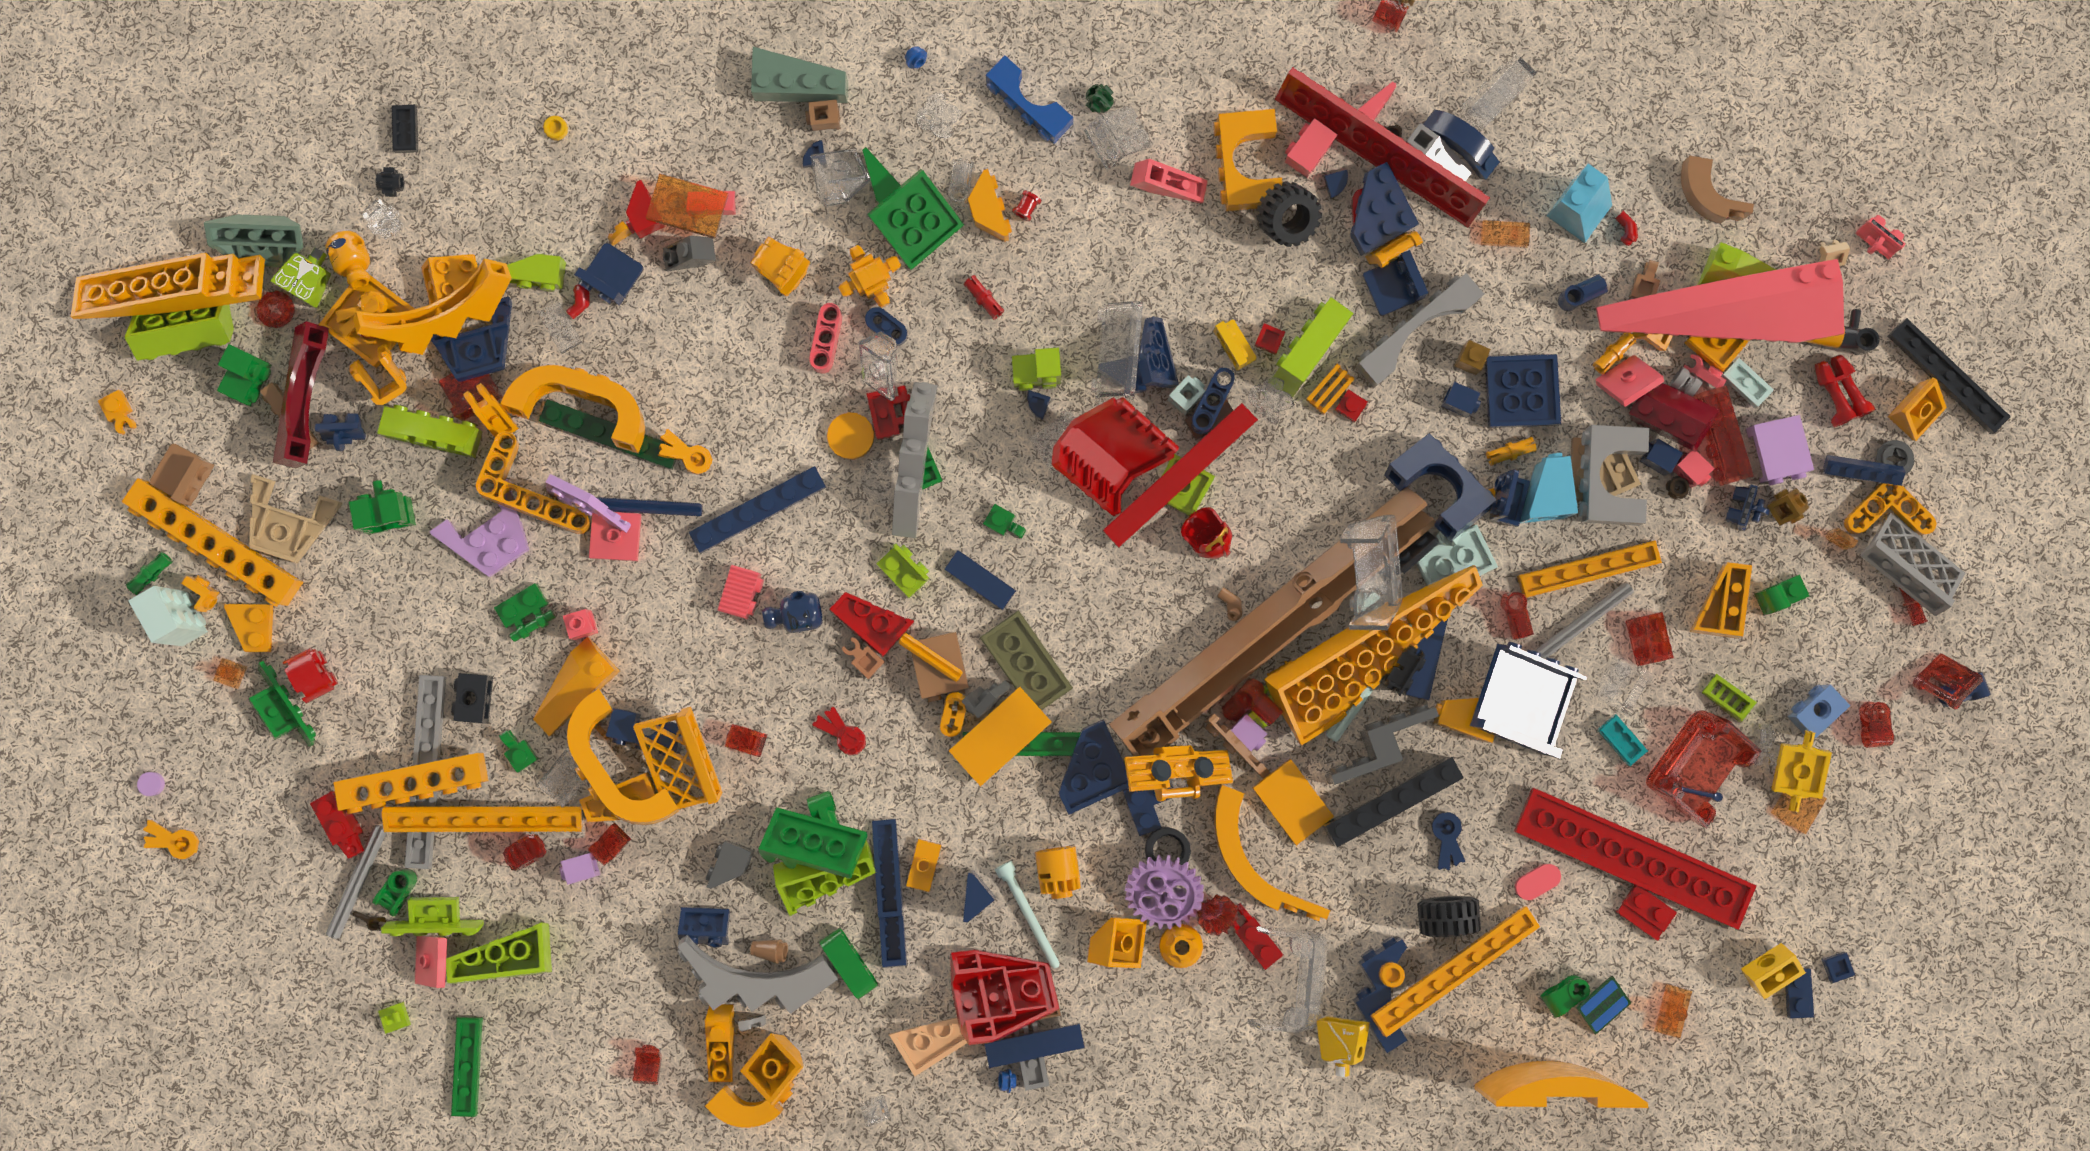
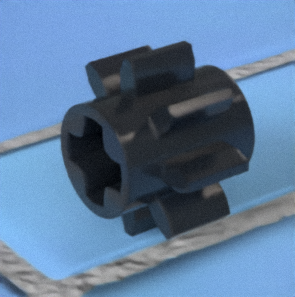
(390, 181)

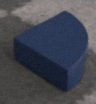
(816, 148)
(1336, 183)
(1038, 403)

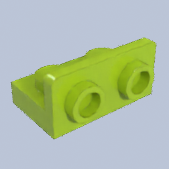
(904, 570)

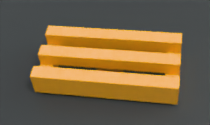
(1343, 374)

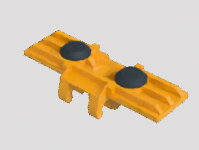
(1175, 762)

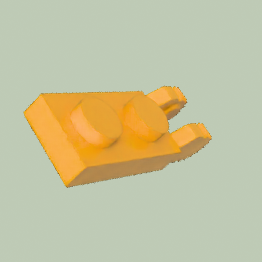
(491, 412)

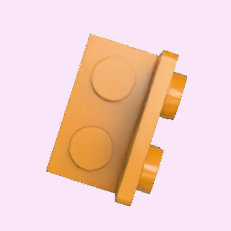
(447, 274)

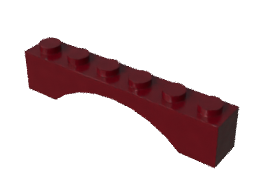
(293, 430)

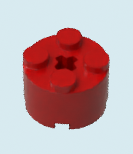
(309, 674)

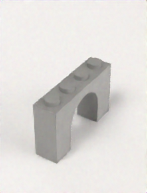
(1598, 503)

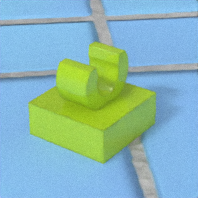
(394, 1017)

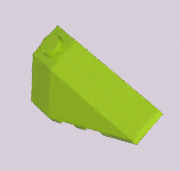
(1729, 262)

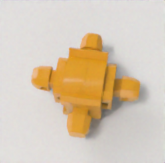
(869, 276)

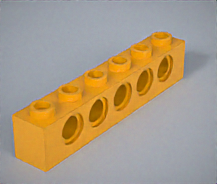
(349, 790)

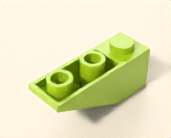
(540, 271)

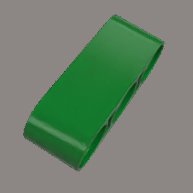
(848, 963)

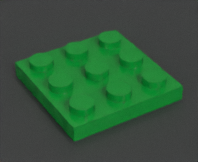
(915, 219)

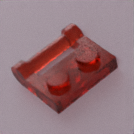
(1951, 674)

